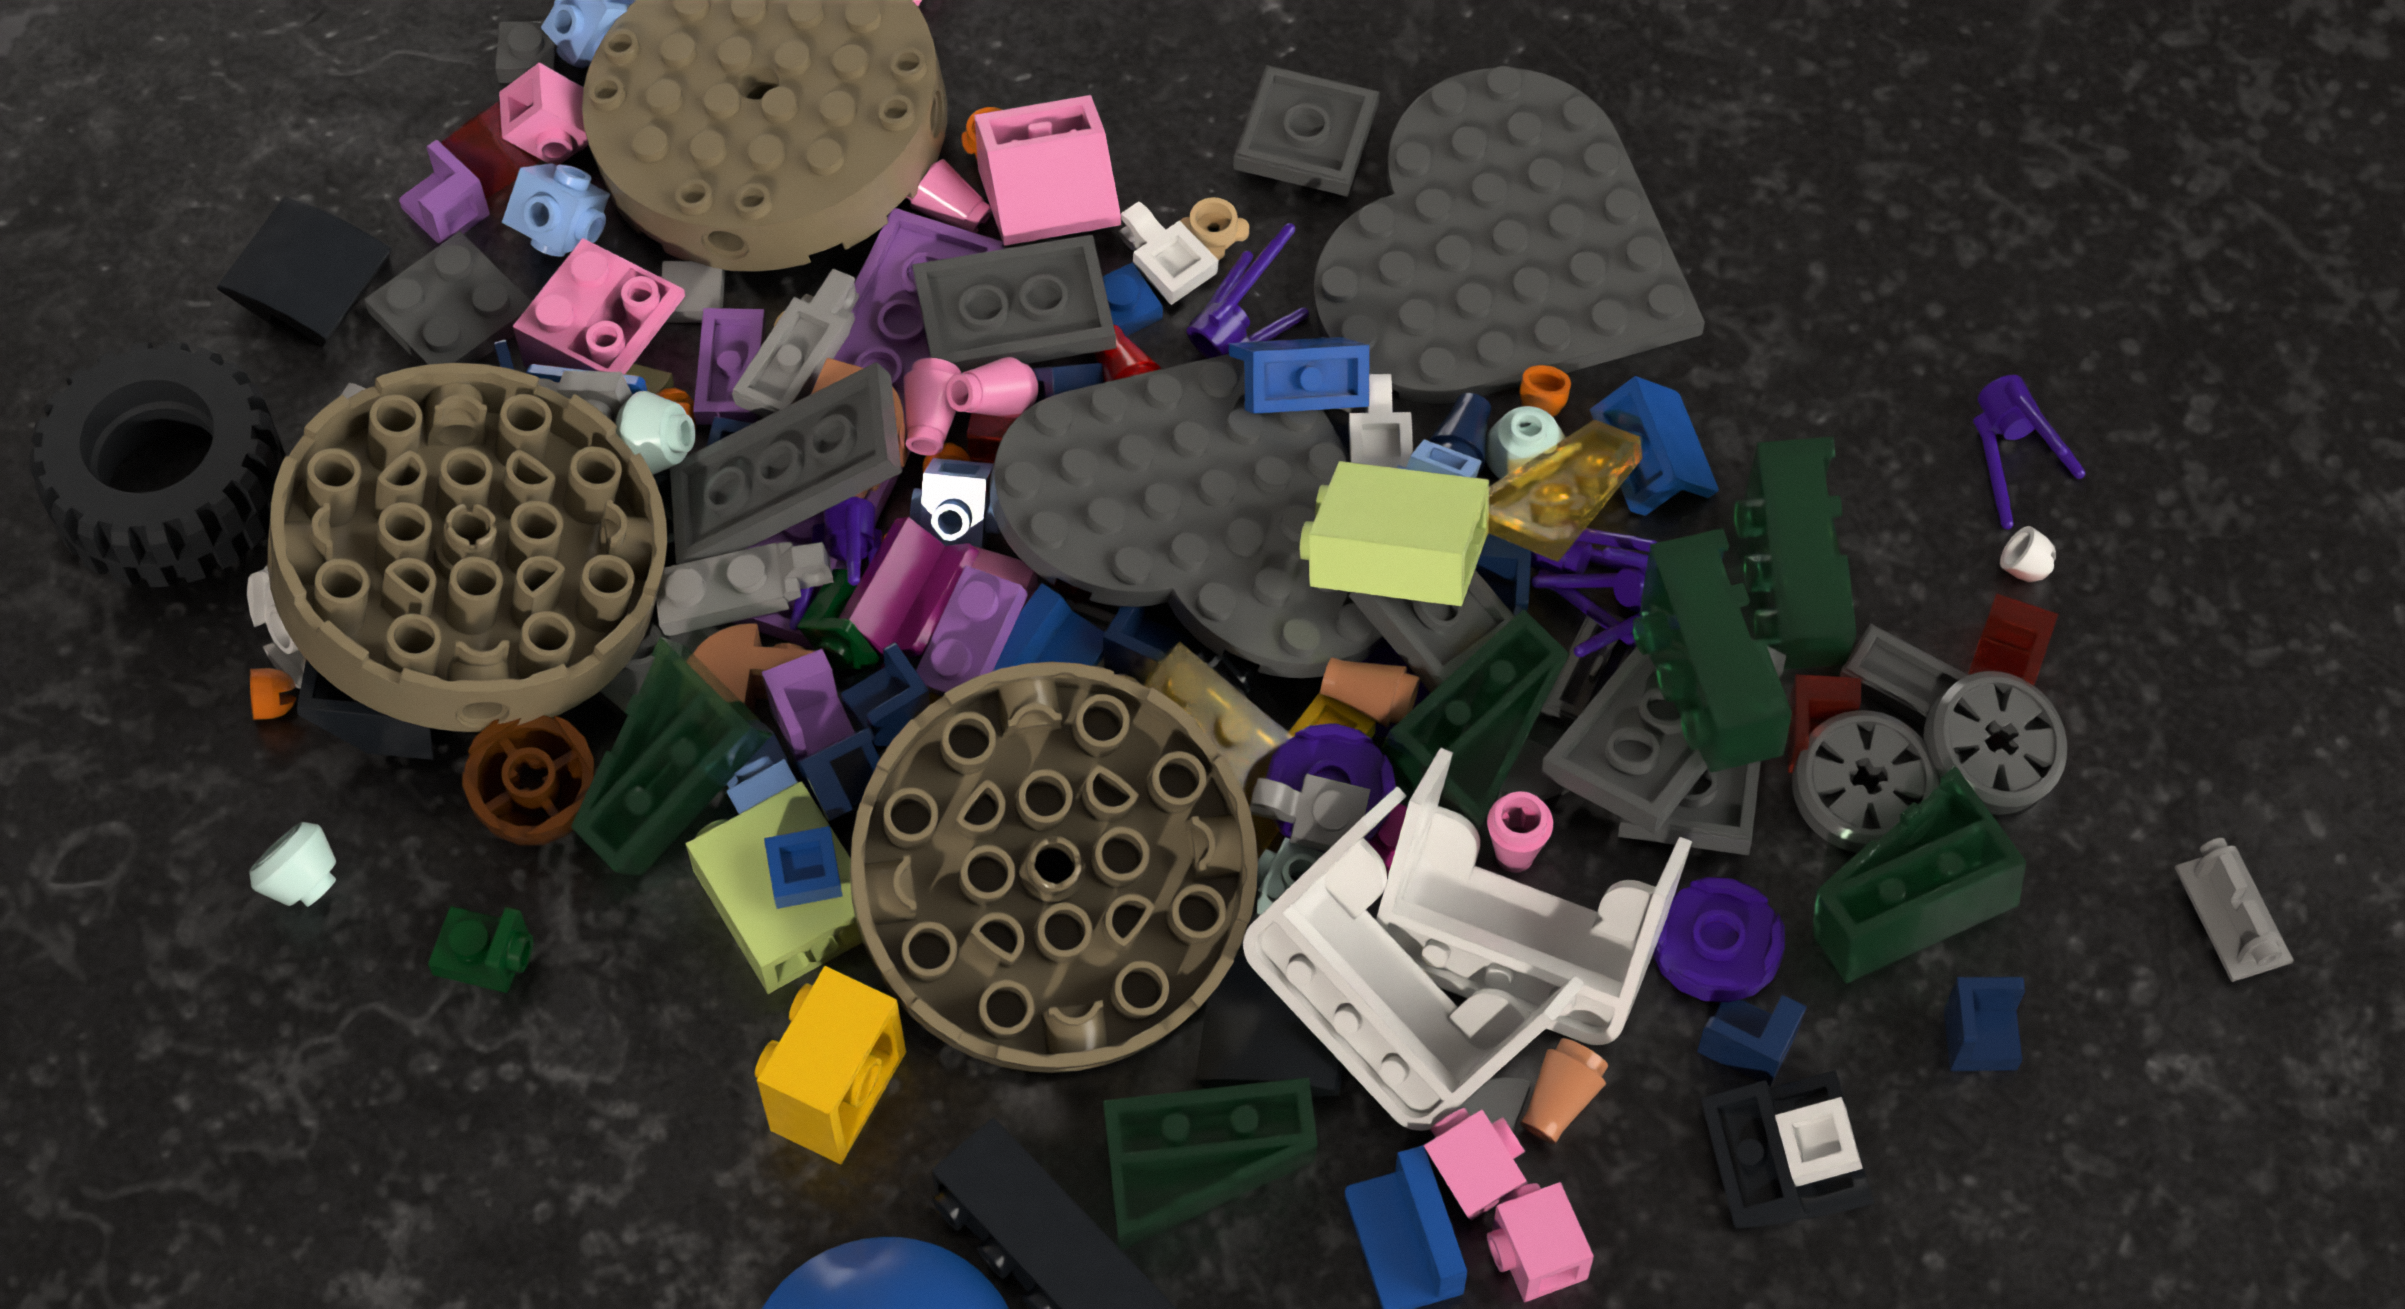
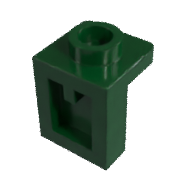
(837, 636)
(482, 948)

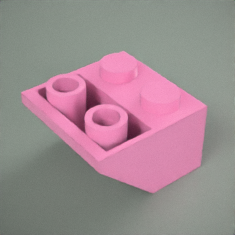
(1046, 170)
(595, 313)

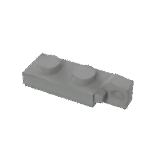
(798, 347)
(738, 585)

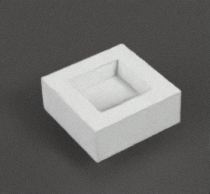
(1818, 1141)

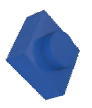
(1131, 300)
(803, 867)

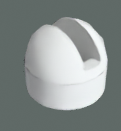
(2028, 555)

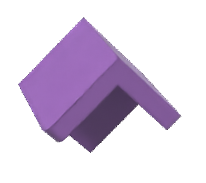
(446, 199)
(806, 703)

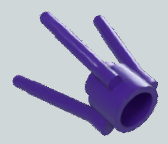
(1224, 320)
(2014, 413)
(850, 536)
(1576, 561)
(1627, 588)

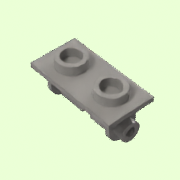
(2233, 911)

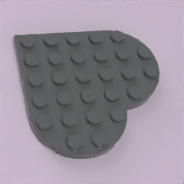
(1502, 244)
(1186, 502)

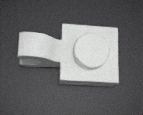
(1167, 258)
(1380, 434)

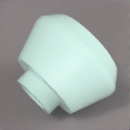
(655, 430)
(1520, 438)
(295, 866)

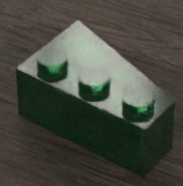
(1796, 554)
(1705, 655)
(1480, 717)
(668, 761)
(1919, 883)
(1201, 1149)

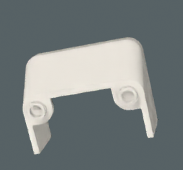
(1496, 933)
(1373, 999)

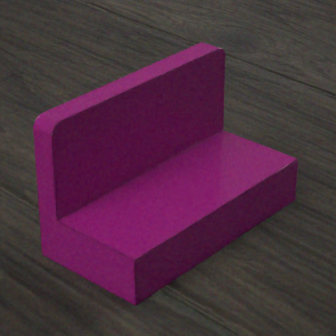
(906, 588)

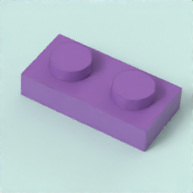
(726, 349)
(971, 630)

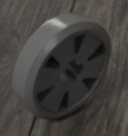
(2024, 719)
(1884, 751)

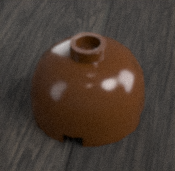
(528, 778)

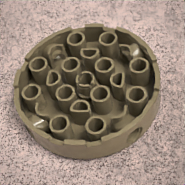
(763, 123)
(465, 547)
(1031, 965)

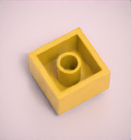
(830, 1063)

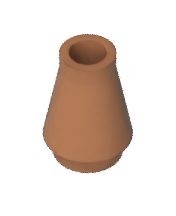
(1372, 689)
(1563, 1089)

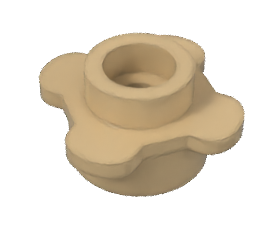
(1216, 214)

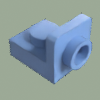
(762, 776)

